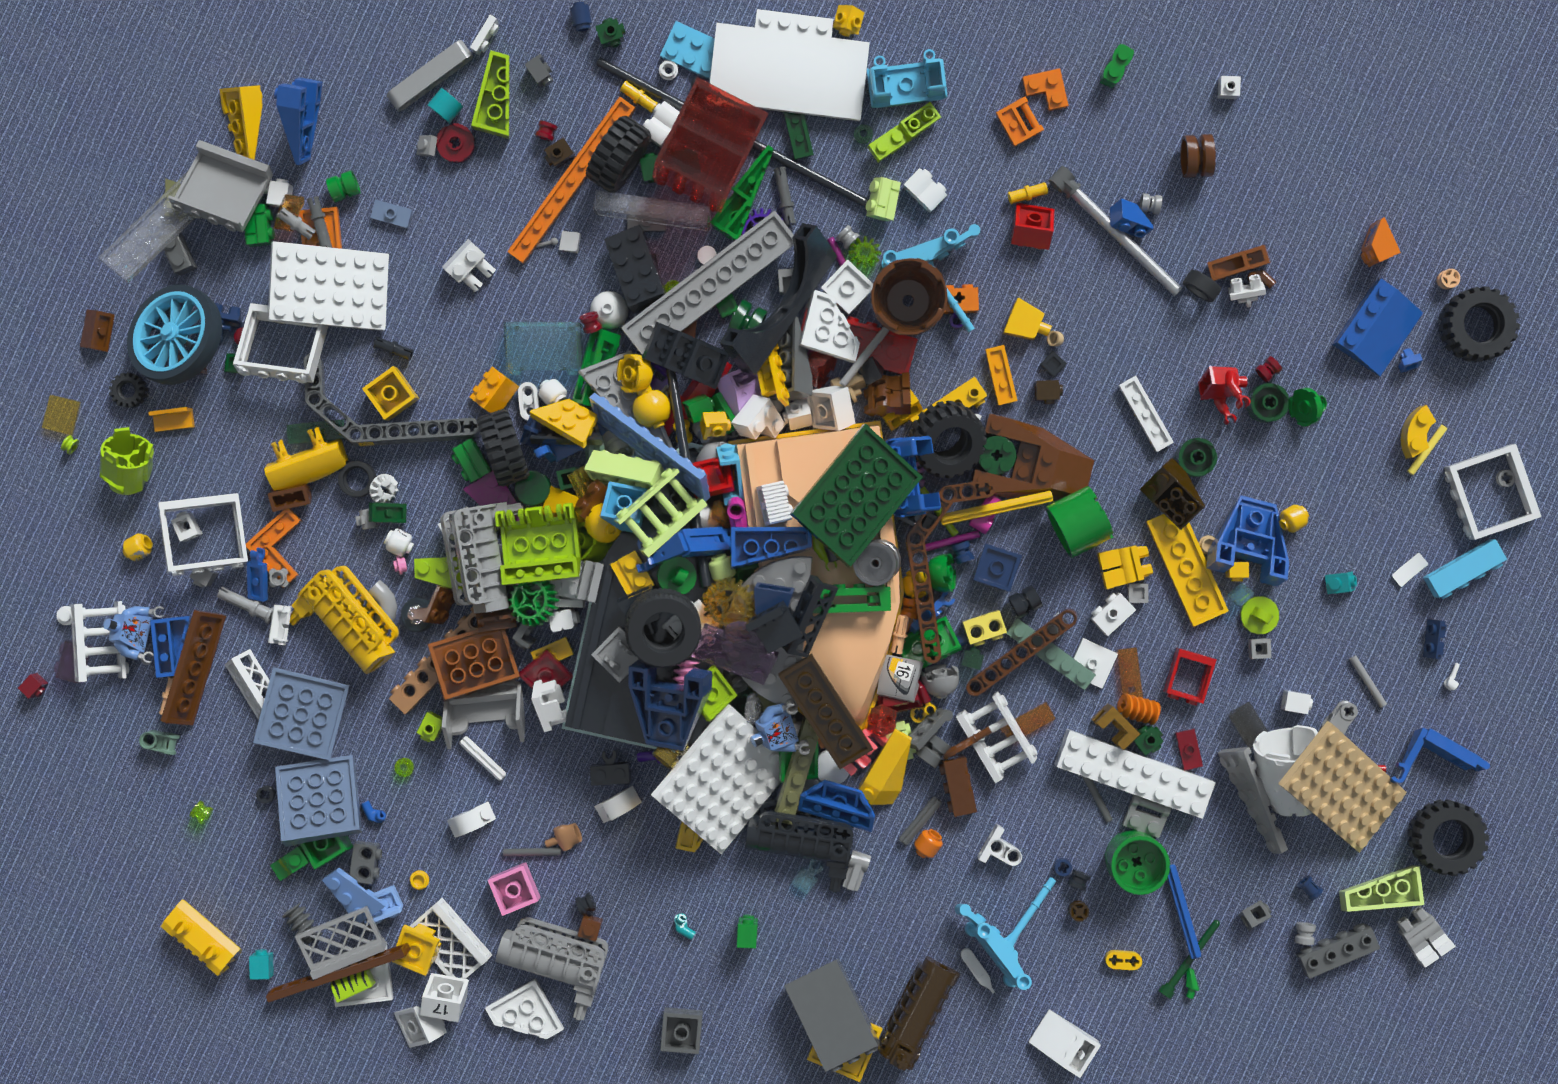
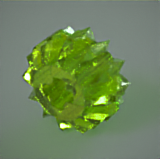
(866, 246)

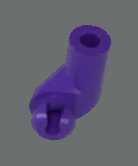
(646, 756)

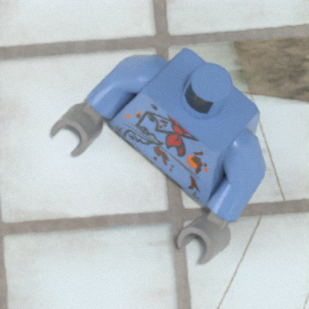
(131, 630)
(777, 729)

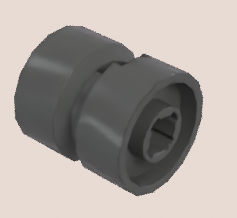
(933, 751)

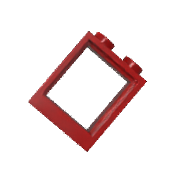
(1210, 664)

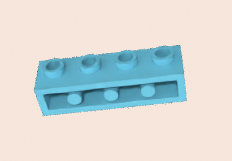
(1465, 568)

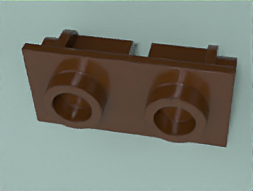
(495, 620)

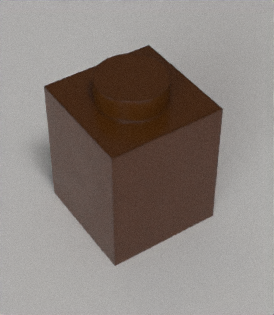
(590, 927)

